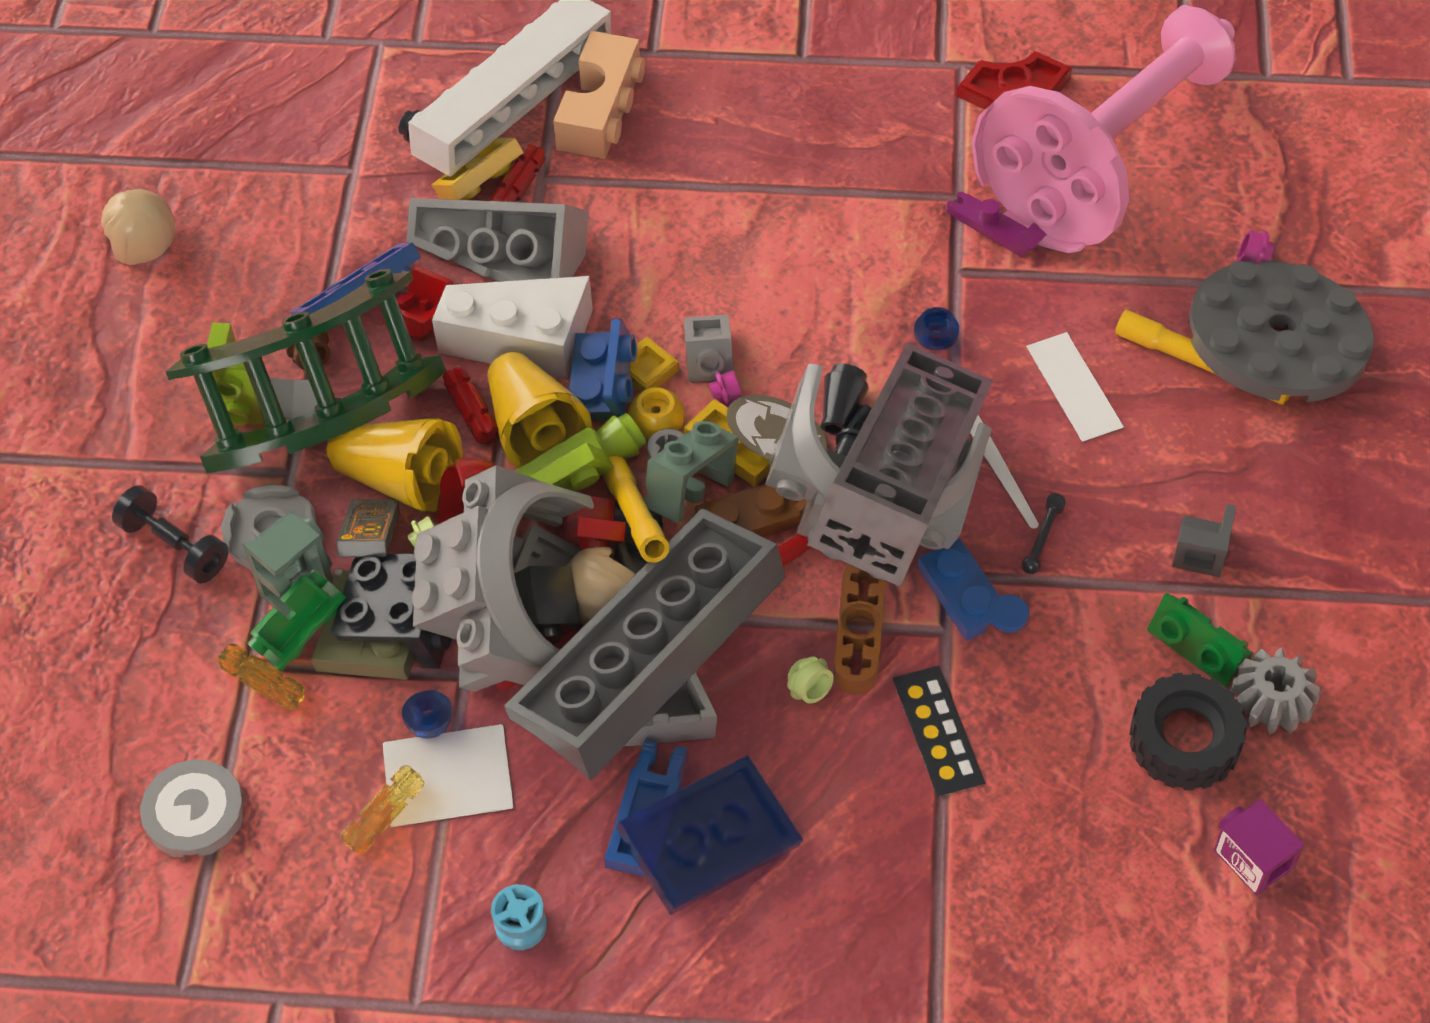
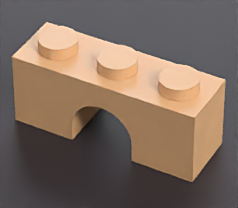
(592, 120)

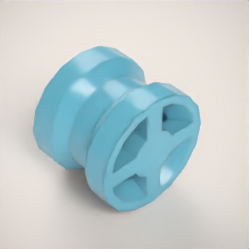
(517, 905)

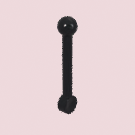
(1054, 504)

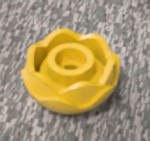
(656, 400)

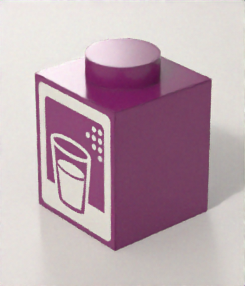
(1257, 846)

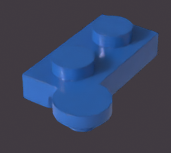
(969, 594)

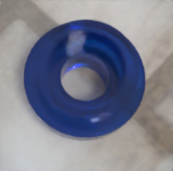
(936, 320)
(427, 724)

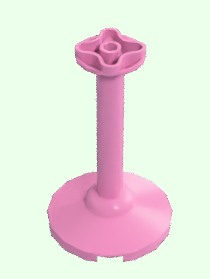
(1060, 162)

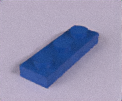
(396, 259)

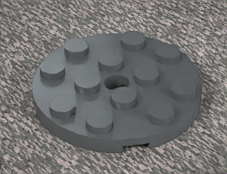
(1314, 358)

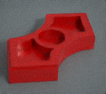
(990, 80)

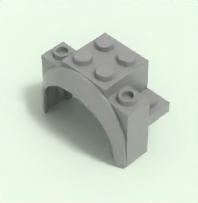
(807, 471)
(469, 581)

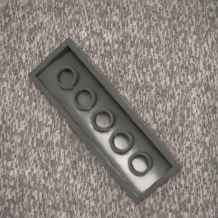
(647, 641)

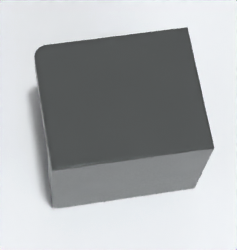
(1204, 543)

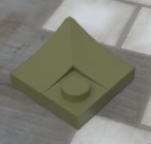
(360, 658)

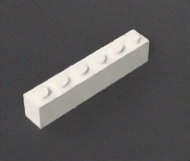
(505, 85)

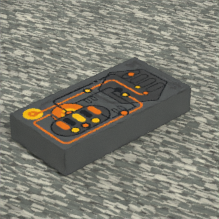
(368, 528)

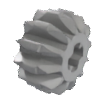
(1276, 690)

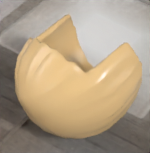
(138, 225)
(596, 580)

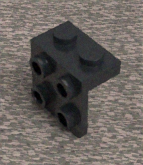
(382, 610)

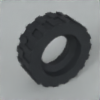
(1197, 695)

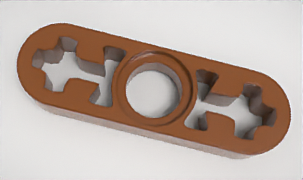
(848, 641)

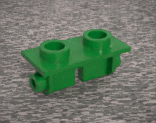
(284, 637)
(1197, 640)

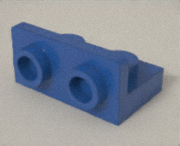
(602, 370)

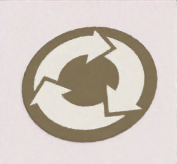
(760, 422)

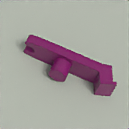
(989, 221)

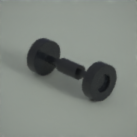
(203, 558)

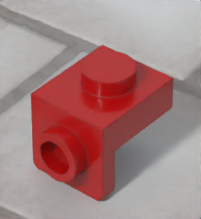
(422, 301)
(594, 526)

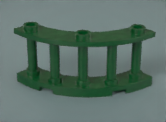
(331, 414)

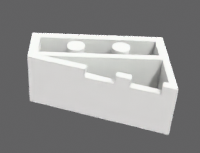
(515, 316)

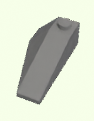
(501, 237)

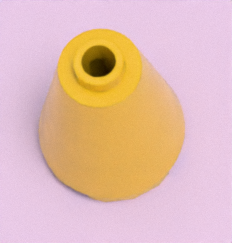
(531, 408)
(399, 458)

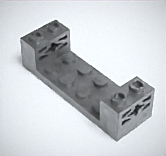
(899, 465)

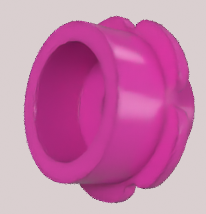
(1255, 247)
(725, 388)

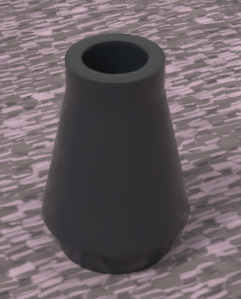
(843, 394)

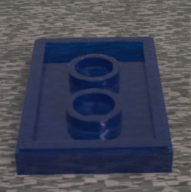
(709, 834)

